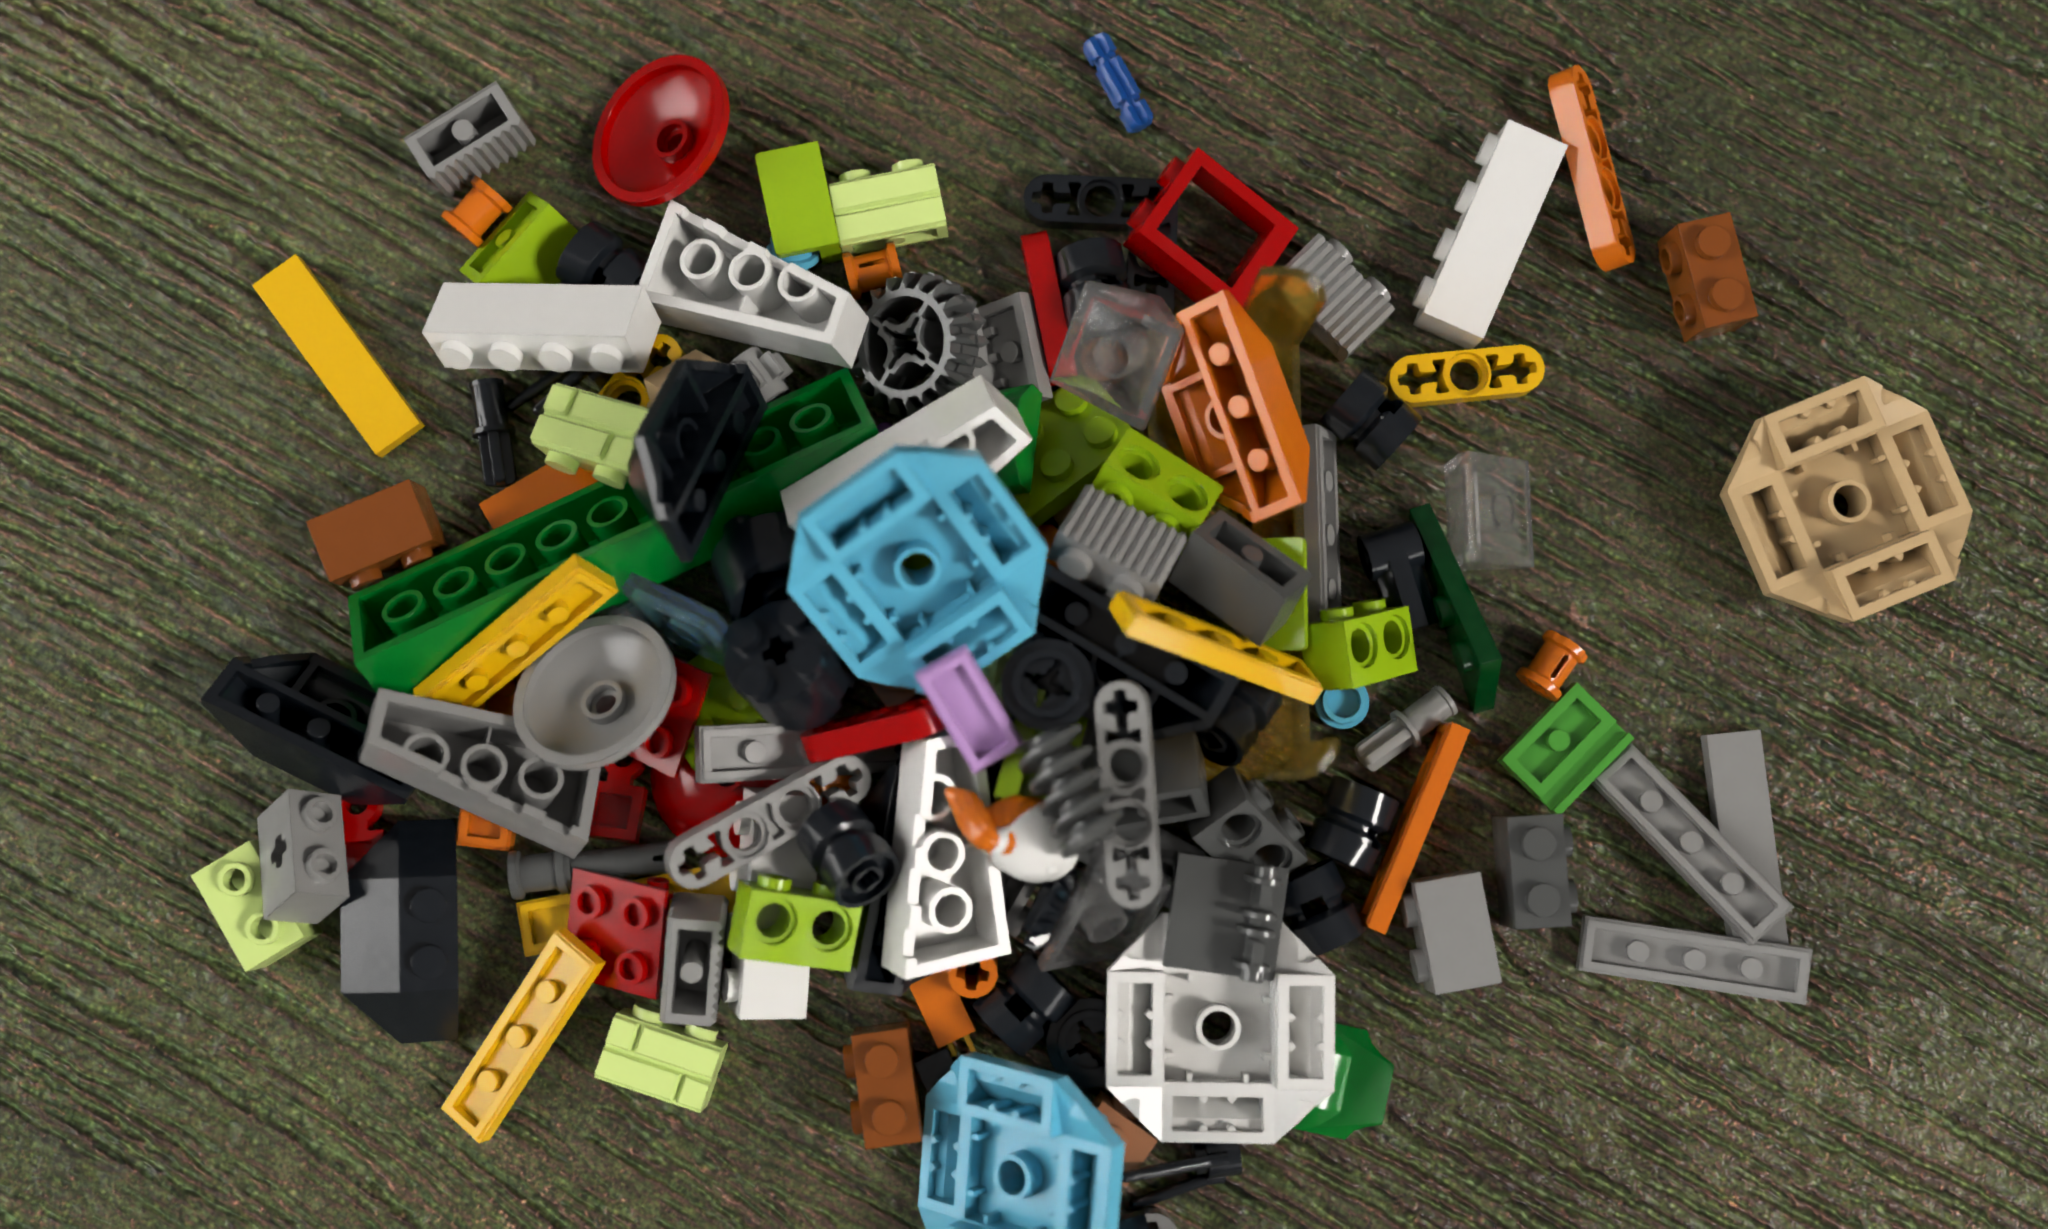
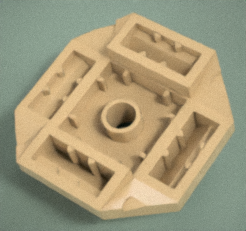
(1900, 492)

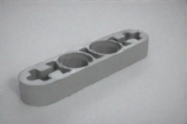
(1134, 793)
(765, 812)

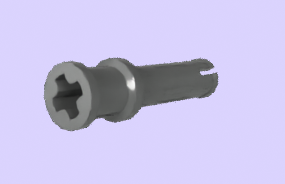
(555, 869)

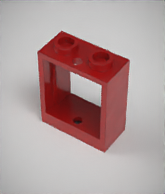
(1177, 265)

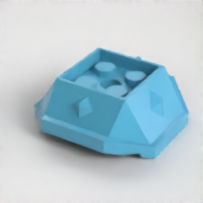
(899, 619)
(1016, 1151)

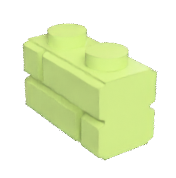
(888, 207)
(588, 433)
(661, 1057)

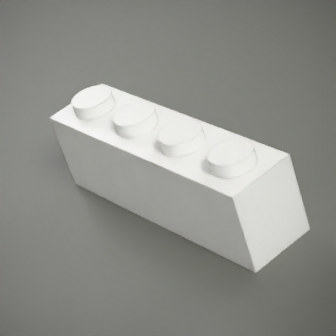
(1489, 234)
(543, 327)
(758, 987)

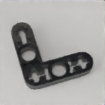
(1084, 220)

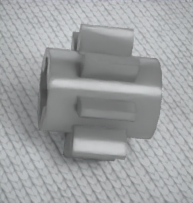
(768, 371)

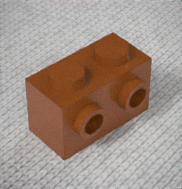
(1706, 277)
(377, 535)
(886, 1085)

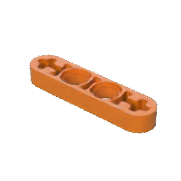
(1591, 168)

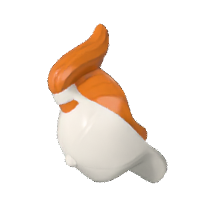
(1012, 835)

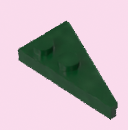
(1459, 614)

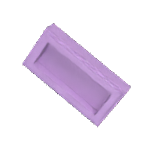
(969, 708)

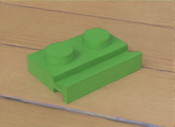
(1565, 749)

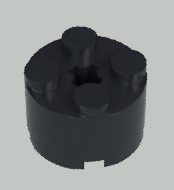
(753, 561)
(785, 666)

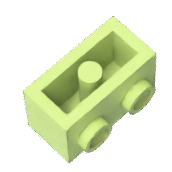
(235, 899)

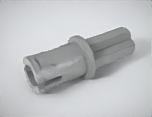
(1405, 728)

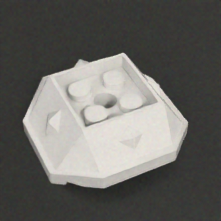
(1227, 1089)

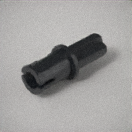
(493, 432)

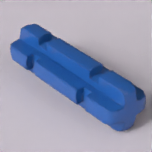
(1118, 82)

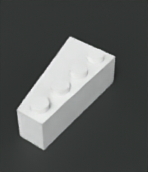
(743, 293)
(965, 418)
(948, 892)

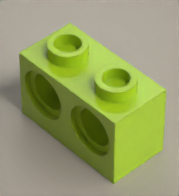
(1158, 483)
(1360, 645)
(791, 936)

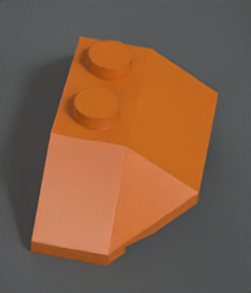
(1236, 410)

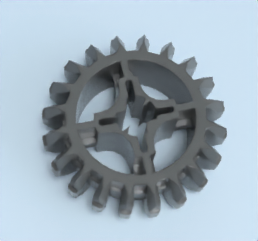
(943, 333)

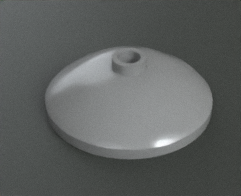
(595, 668)

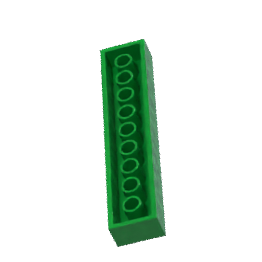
(435, 608)

